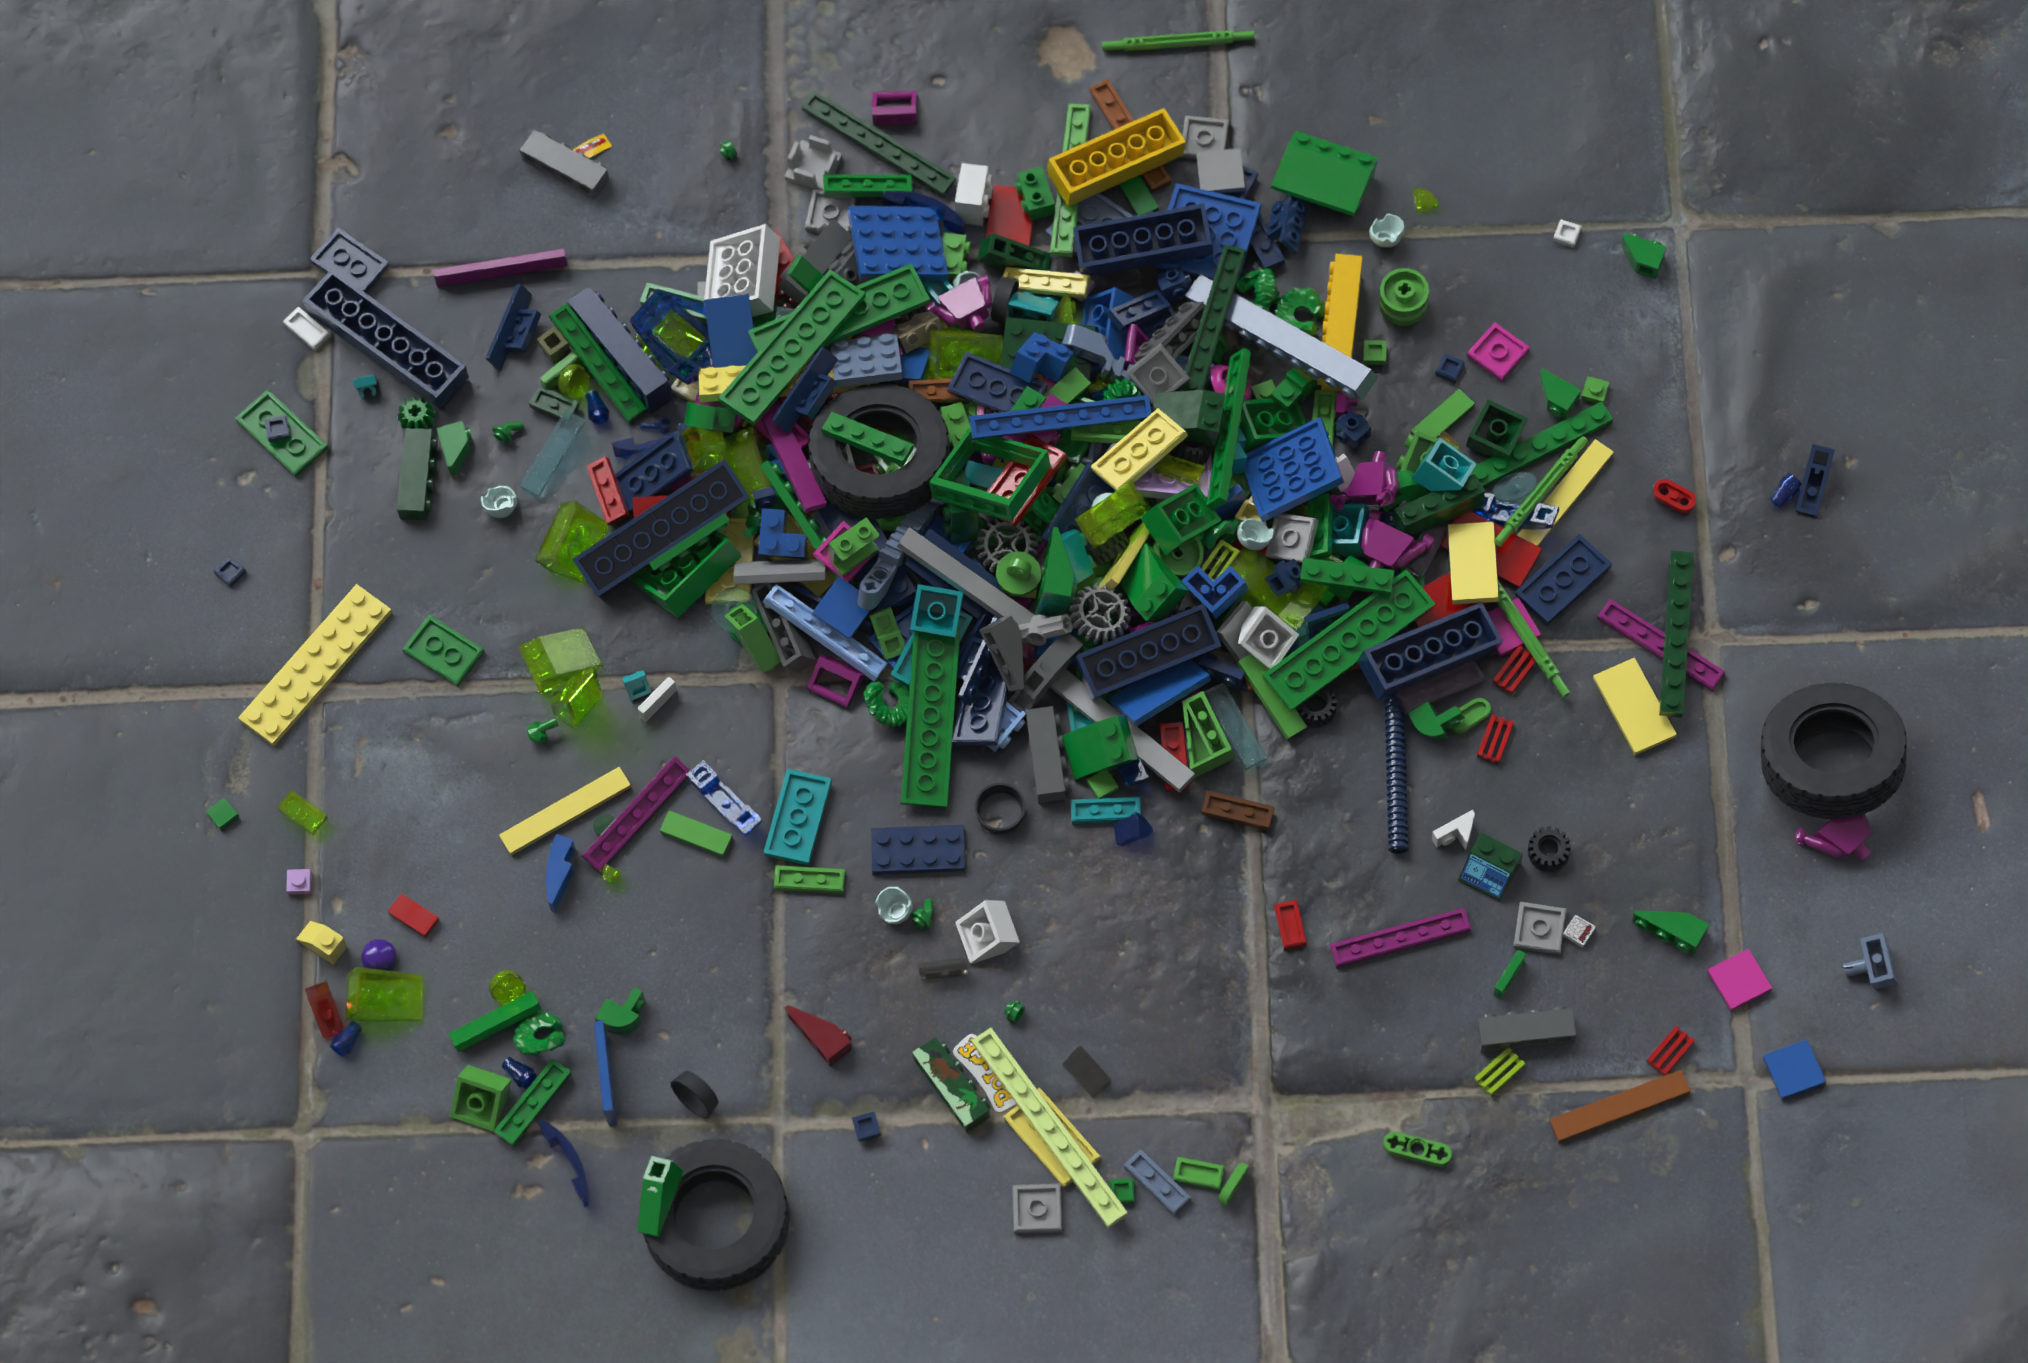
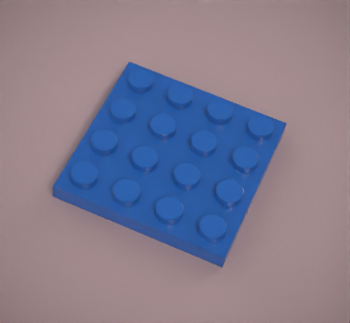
(1229, 223)
(895, 238)
(1292, 469)

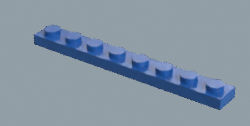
(1059, 417)

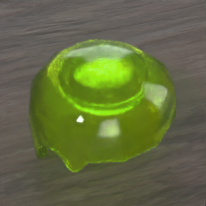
(573, 381)
(506, 986)

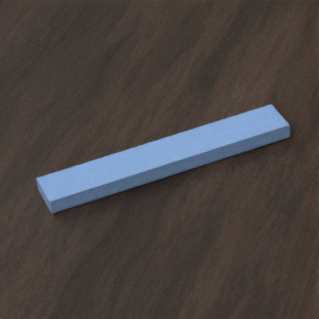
(802, 617)

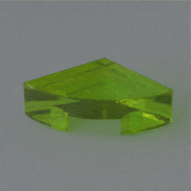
(1424, 199)

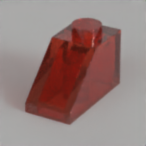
(324, 1009)

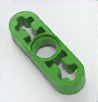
(1398, 1150)

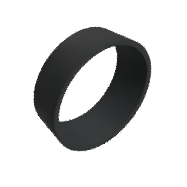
(1005, 290)
(999, 788)
(695, 1094)

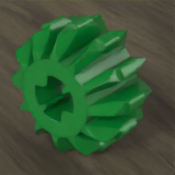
(1121, 390)
(420, 408)

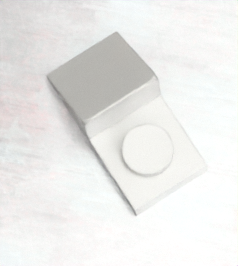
(1459, 828)

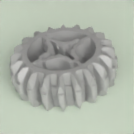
(991, 559)
(1095, 598)

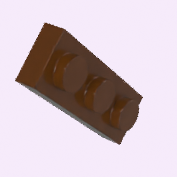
(1237, 810)

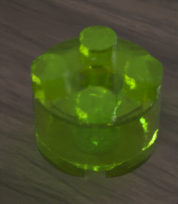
(704, 447)

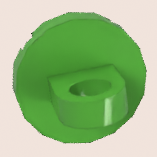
(1018, 574)

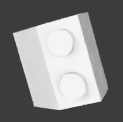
(1266, 636)
(987, 931)

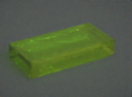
(1179, 469)

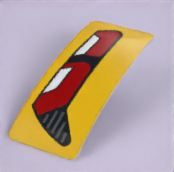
(593, 146)

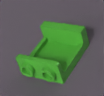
(853, 547)

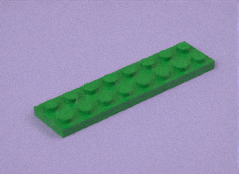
(885, 300)
(791, 347)
(1342, 642)
(930, 720)

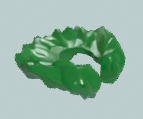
(1264, 285)
(1295, 299)
(1226, 531)
(883, 714)
(527, 1028)

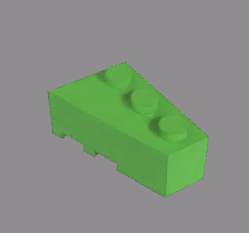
(1205, 737)

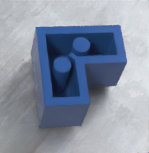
(1041, 357)
(775, 540)
(1215, 594)

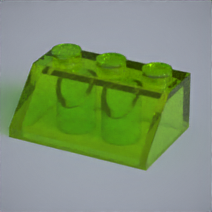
(1113, 514)
(569, 535)

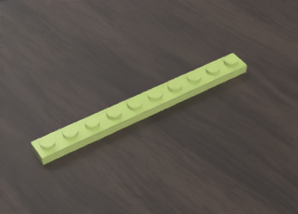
(1049, 1128)

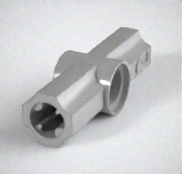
(1041, 628)

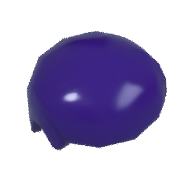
(379, 955)

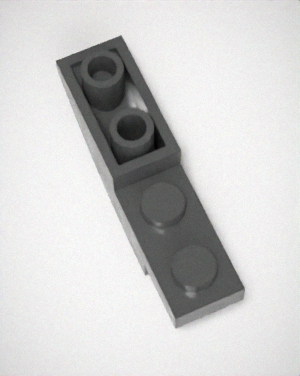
(1046, 671)

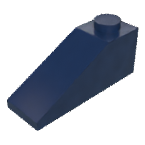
(1815, 479)

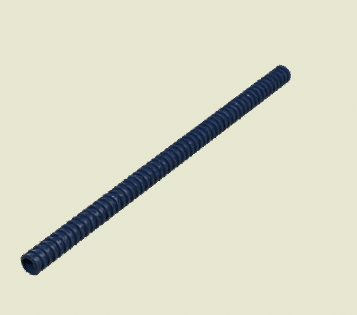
(1395, 756)

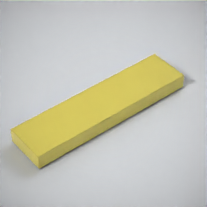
(1050, 282)

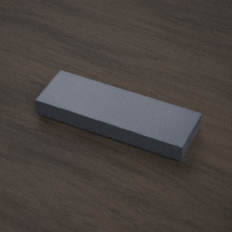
(1157, 1182)

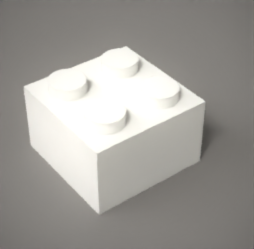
(973, 194)

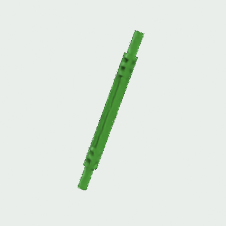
(1178, 40)
(1540, 491)
(1530, 641)

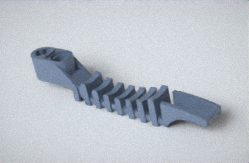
(1093, 347)
(879, 578)

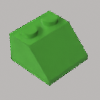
(480, 1097)

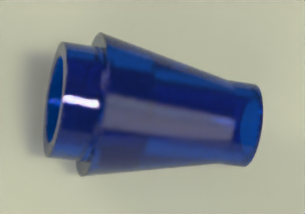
(597, 410)
(1786, 488)
(344, 1041)
(519, 1072)

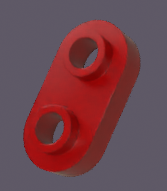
(1675, 495)

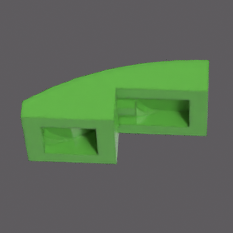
(887, 632)

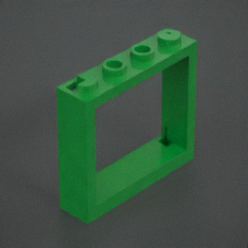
(982, 501)

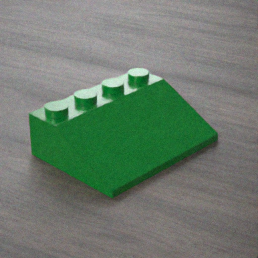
(1325, 173)
(690, 576)
(1056, 581)

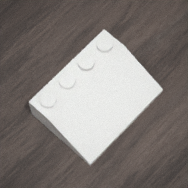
(745, 265)

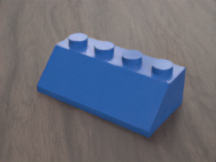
(1095, 314)

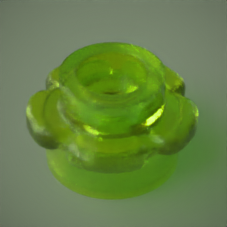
(610, 874)

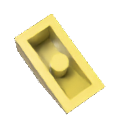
(322, 941)

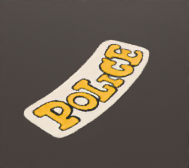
(973, 1061)

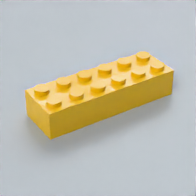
(1116, 157)
(1341, 306)

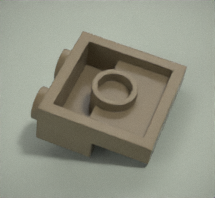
(916, 331)

